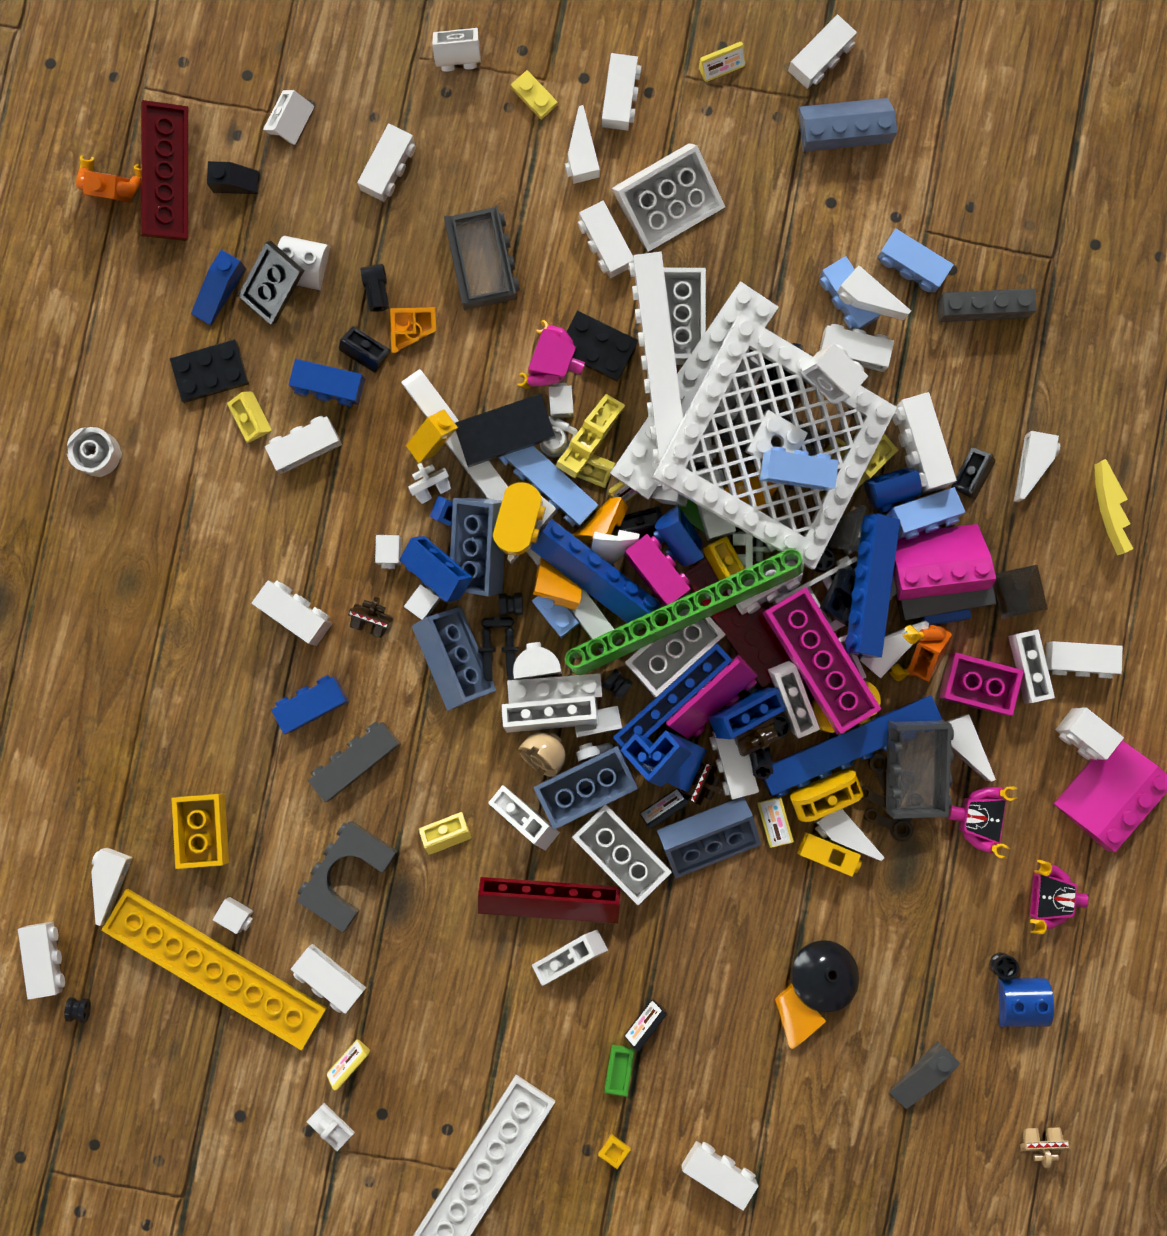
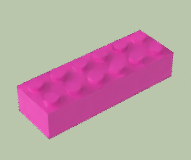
(821, 661)

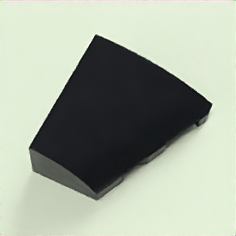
(839, 596)

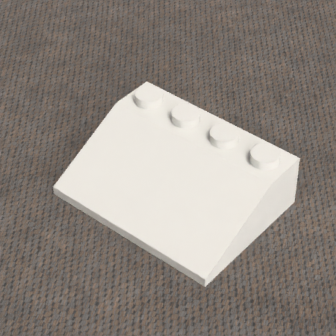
(669, 196)

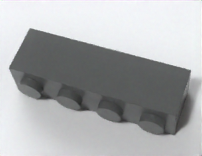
(986, 305)
(934, 605)
(353, 762)

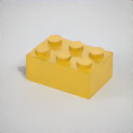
(200, 831)

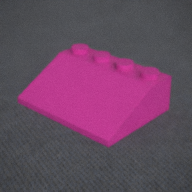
(943, 563)
(713, 697)
(1113, 795)

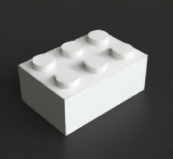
(292, 612)

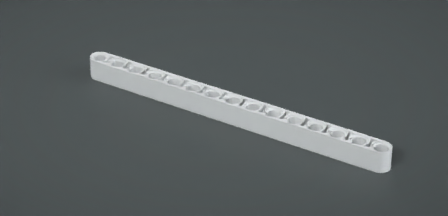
(493, 488)

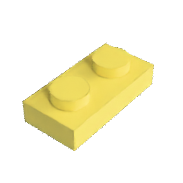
(534, 94)

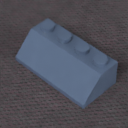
(847, 124)
(474, 544)
(453, 657)
(586, 787)
(709, 837)

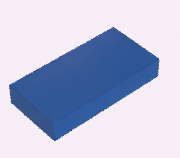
(947, 617)

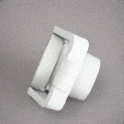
(558, 445)

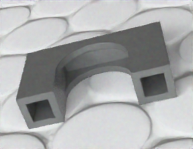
(319, 894)

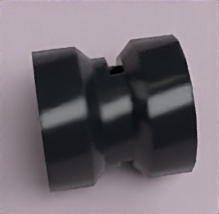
(510, 604)
(617, 684)
(781, 725)
(1007, 969)

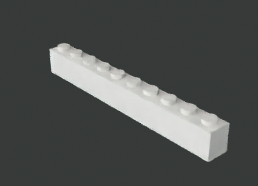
(658, 350)

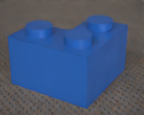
(657, 760)

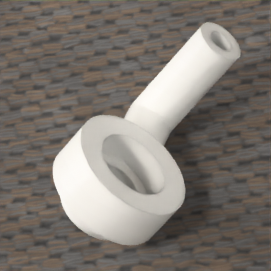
(589, 751)

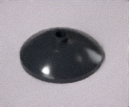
(812, 981)

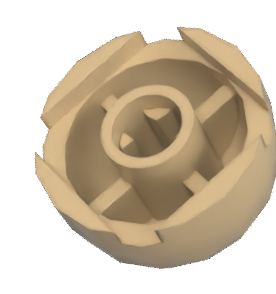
(543, 751)

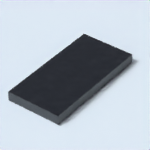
(504, 430)

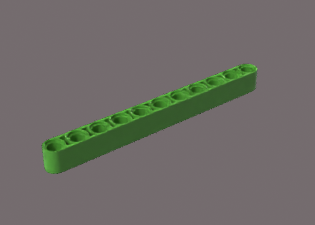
(693, 603)

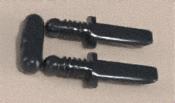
(497, 622)

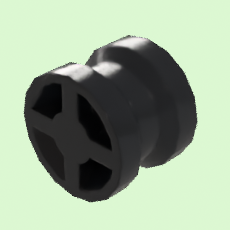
(826, 560)
(77, 1010)

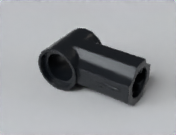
(374, 281)
(761, 763)

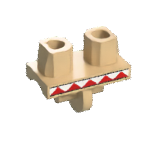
(1054, 1142)

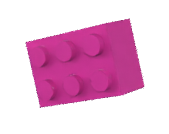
(657, 570)
(981, 684)

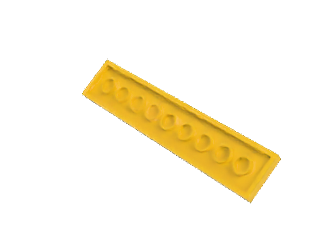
(214, 969)

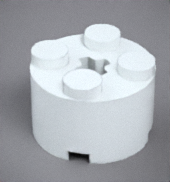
(98, 463)

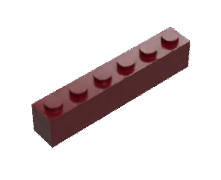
(549, 900)

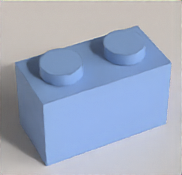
(557, 616)

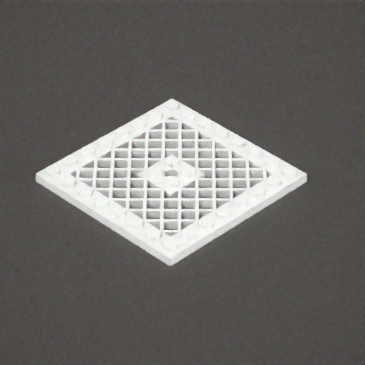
(707, 494)

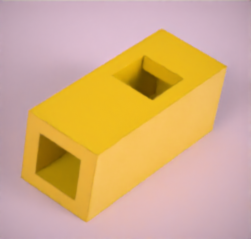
(431, 436)
(829, 854)

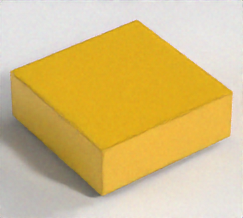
(614, 1151)

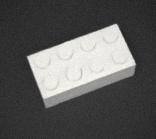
(686, 308)
(924, 442)
(671, 656)
(621, 854)

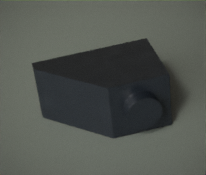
(232, 178)

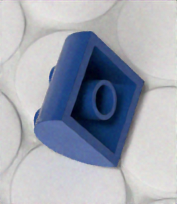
(892, 488)
(680, 536)
(687, 771)
(1025, 1002)

